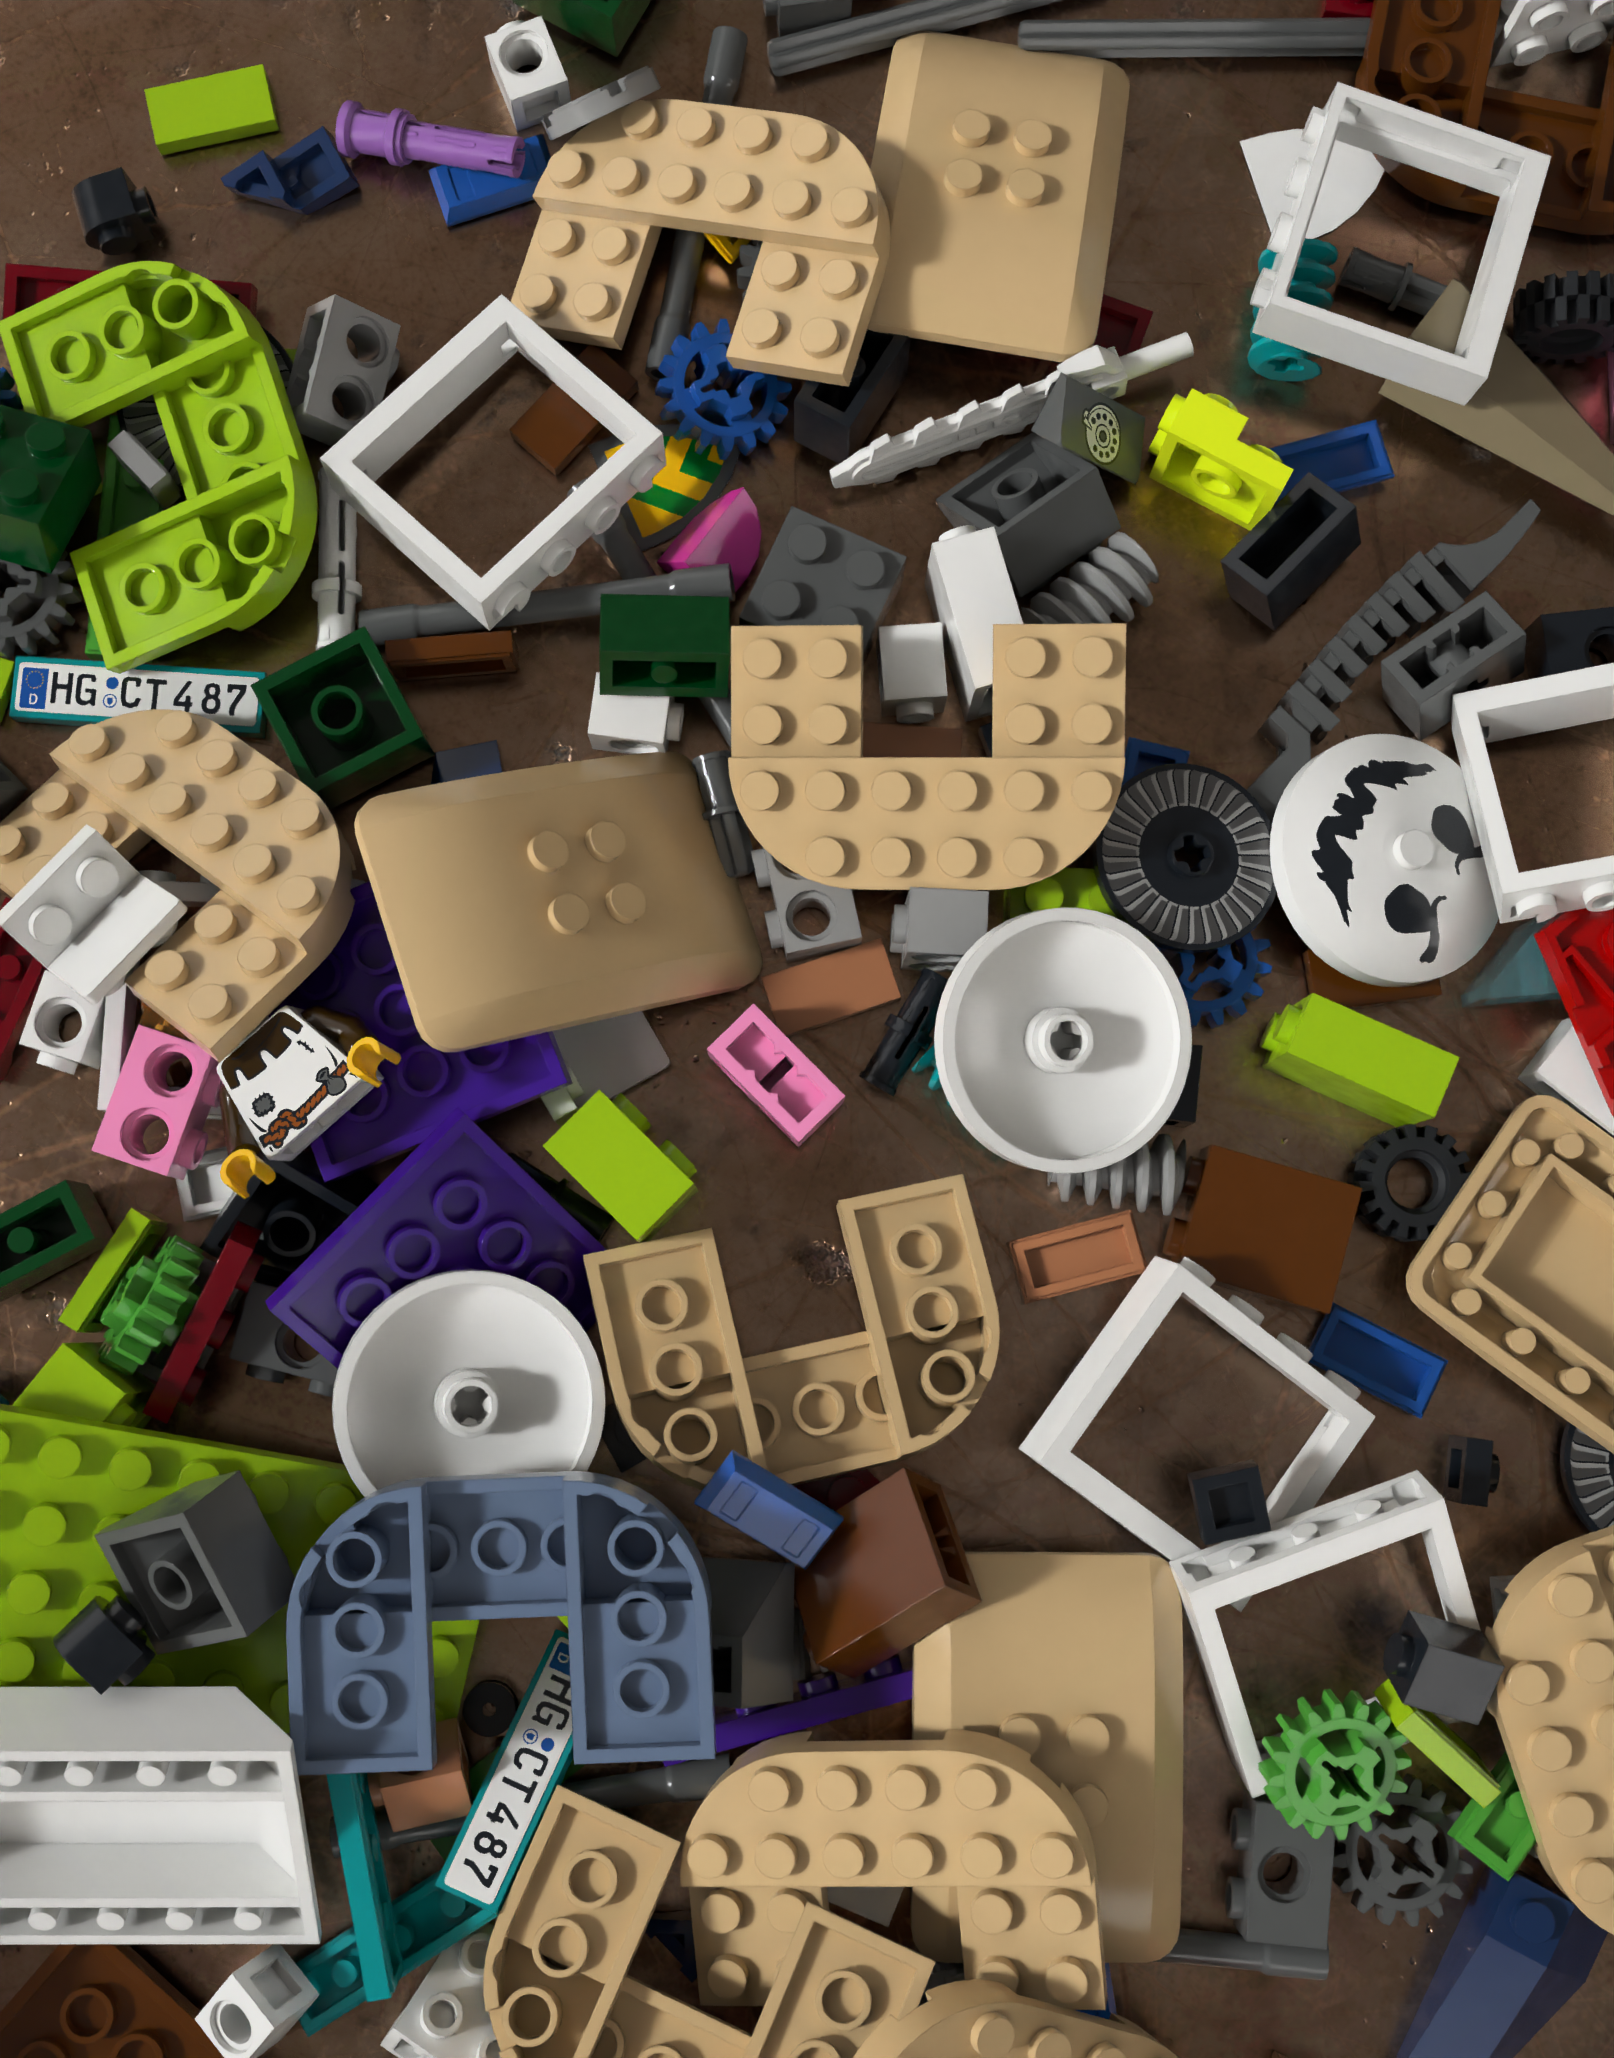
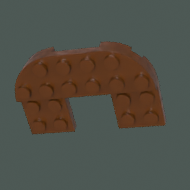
(1439, 62)

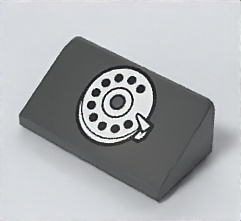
(1093, 427)

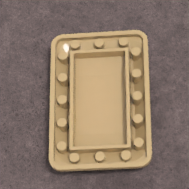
(997, 193)
(554, 897)
(1529, 1262)
(1087, 1677)

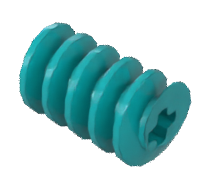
(1310, 279)

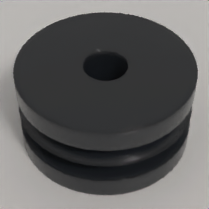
(479, 1718)

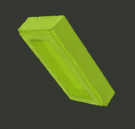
(211, 109)
(133, 1239)
(1440, 1745)

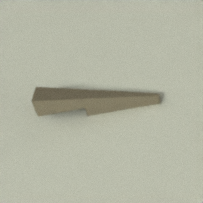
(1514, 411)

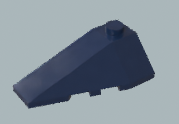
(1504, 1970)

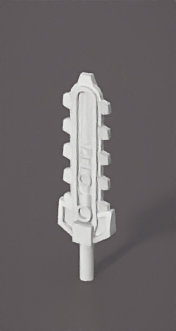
(1003, 415)

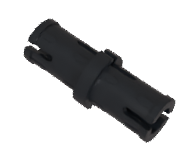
(906, 1033)

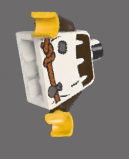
(292, 1085)

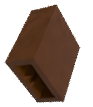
(1264, 1228)
(884, 1576)

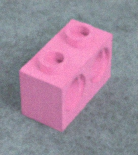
(775, 1075)
(145, 1097)

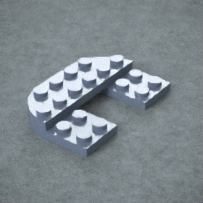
(500, 1552)

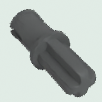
(1389, 282)
(724, 817)

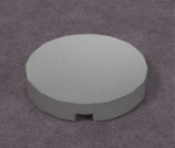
(600, 102)

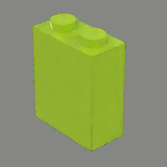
(1357, 1061)

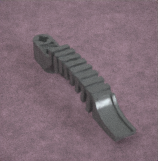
(1422, 590)

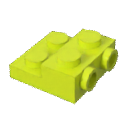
(1208, 463)

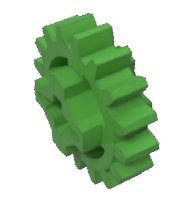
(150, 1305)
(1334, 1764)

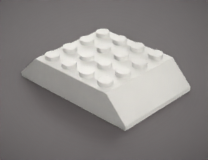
(150, 1820)

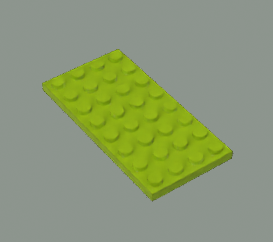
(78, 1475)

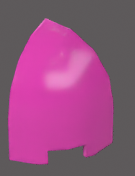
(718, 535)

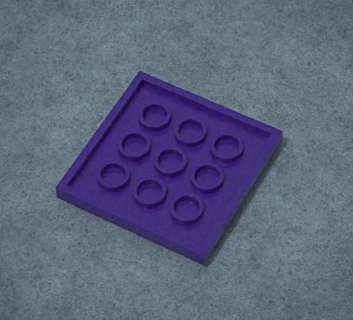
(426, 1083)
(440, 1211)

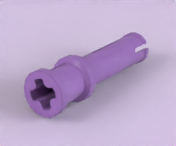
(405, 139)

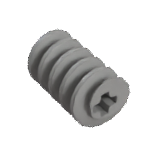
(1098, 587)
(1143, 1173)

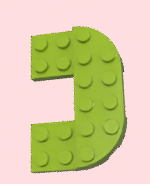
(231, 433)

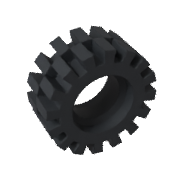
(1565, 317)
(1372, 1175)

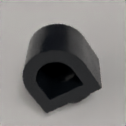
(114, 212)
(105, 1643)

